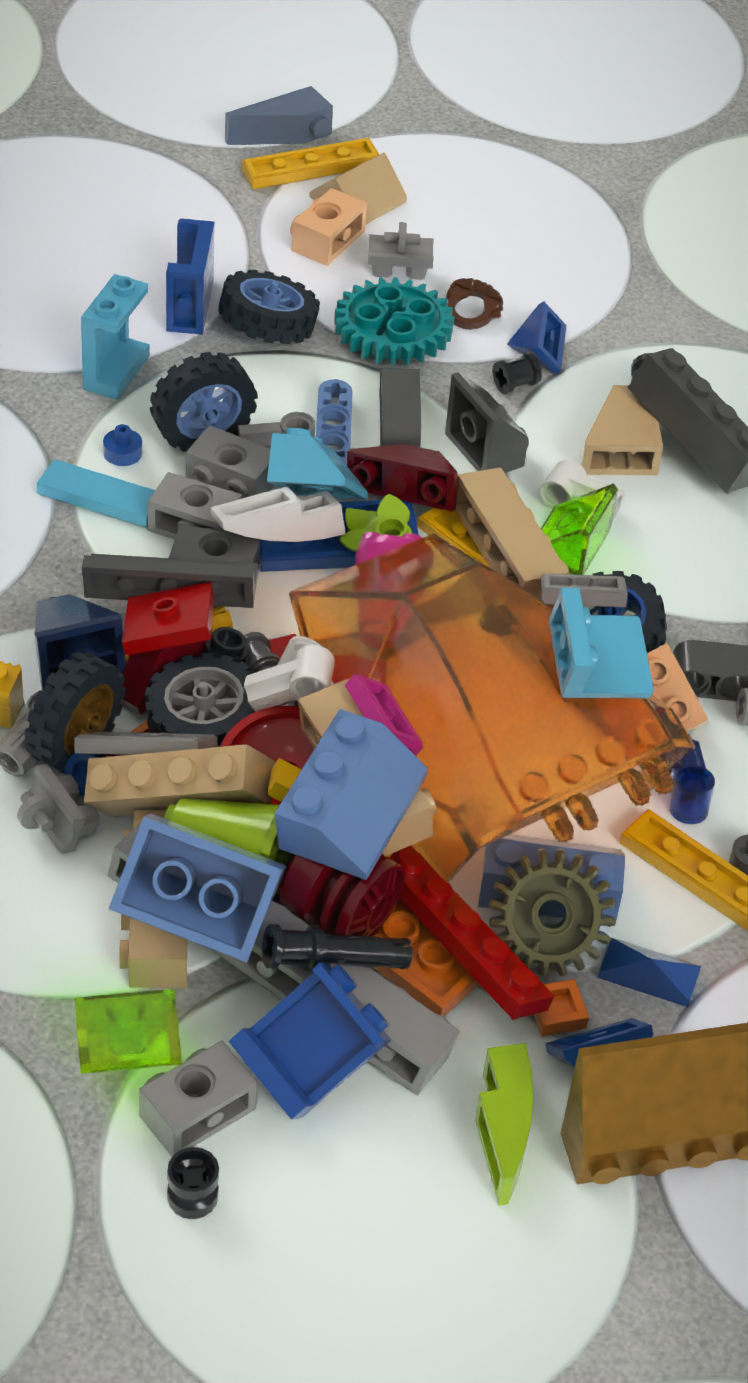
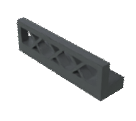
(130, 576)

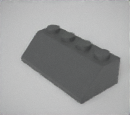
(694, 416)

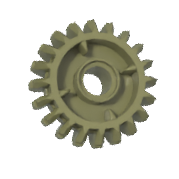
(553, 882)

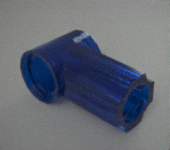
(692, 788)

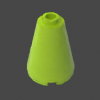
(234, 822)

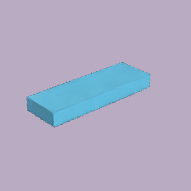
(96, 492)

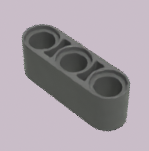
(400, 407)
(714, 668)

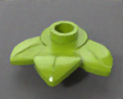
(389, 519)

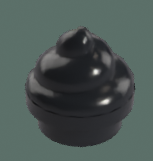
(227, 642)

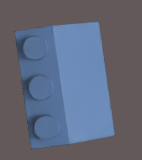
(349, 796)
(509, 849)
(197, 887)

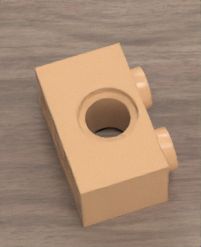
(328, 226)

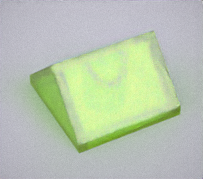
(581, 527)
(127, 1031)

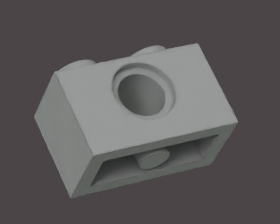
(229, 462)
(185, 502)
(184, 1120)

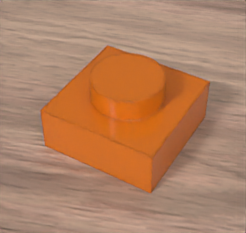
(566, 1010)

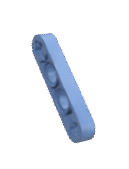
(335, 434)

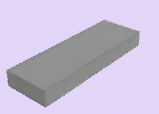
(140, 743)

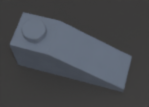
(281, 120)

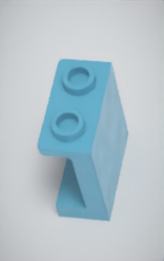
(108, 353)

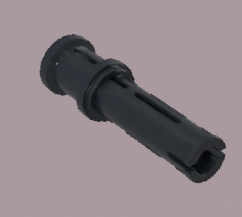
(315, 946)

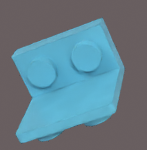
(598, 652)

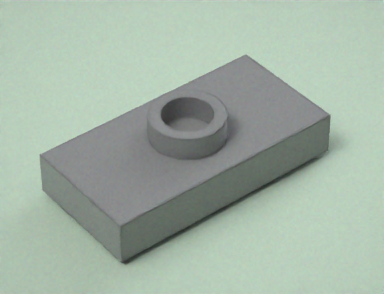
(594, 590)

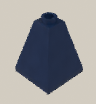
(73, 626)

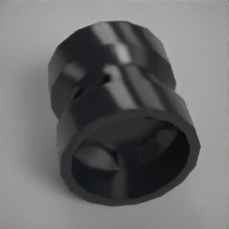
(192, 1182)

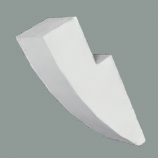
(282, 516)

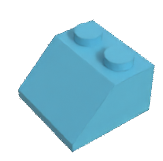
(310, 467)

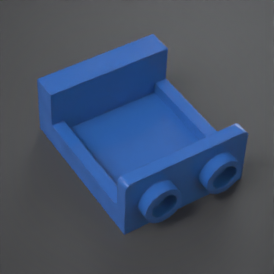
(191, 278)
(312, 1040)

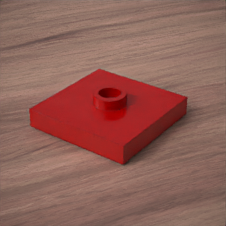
(168, 618)

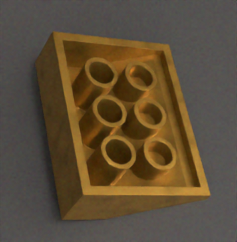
(658, 1104)

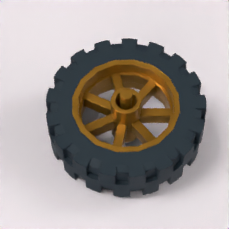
(76, 701)

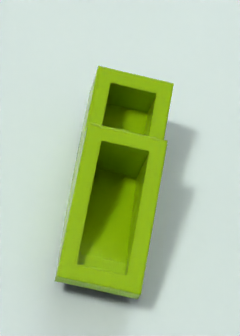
(505, 1115)

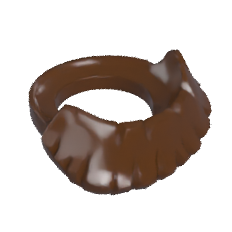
(467, 287)

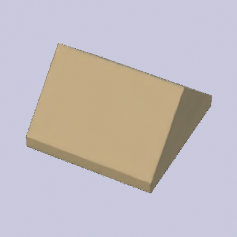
(370, 182)

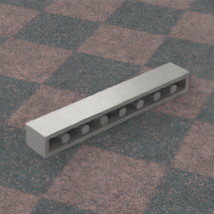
(417, 1035)

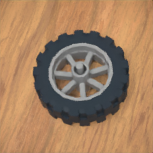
(207, 681)

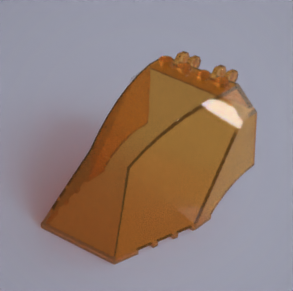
(484, 695)

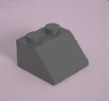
(483, 428)

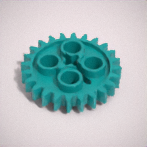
(394, 321)

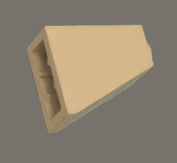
(623, 438)

